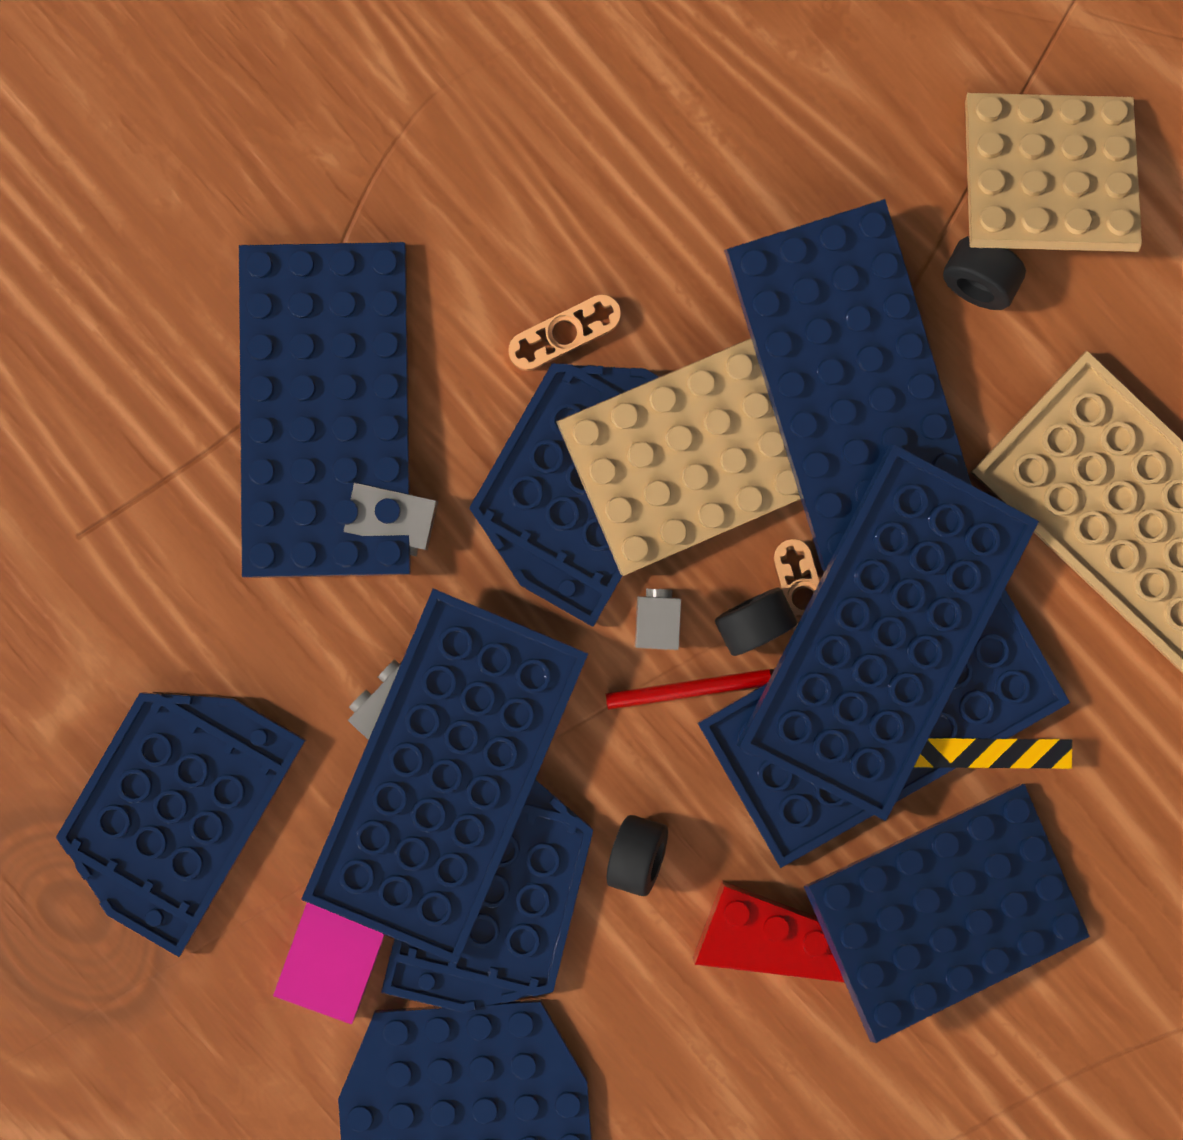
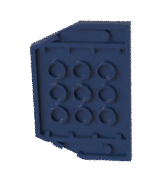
(537, 503)
(175, 809)
(520, 925)
(465, 1077)

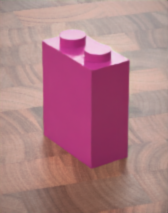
(329, 964)

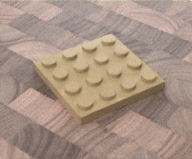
(1052, 172)

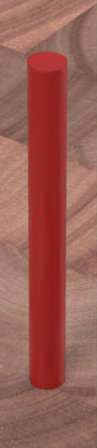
(687, 689)

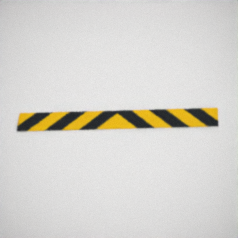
(996, 753)

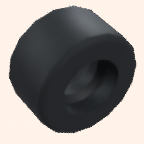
(984, 275)
(756, 621)
(637, 855)

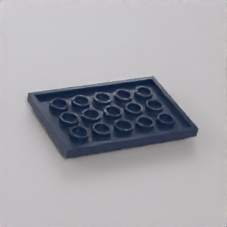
(946, 912)

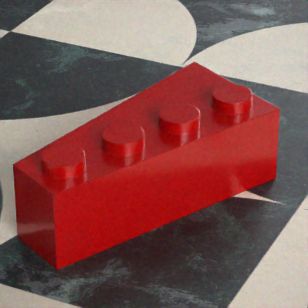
(764, 937)

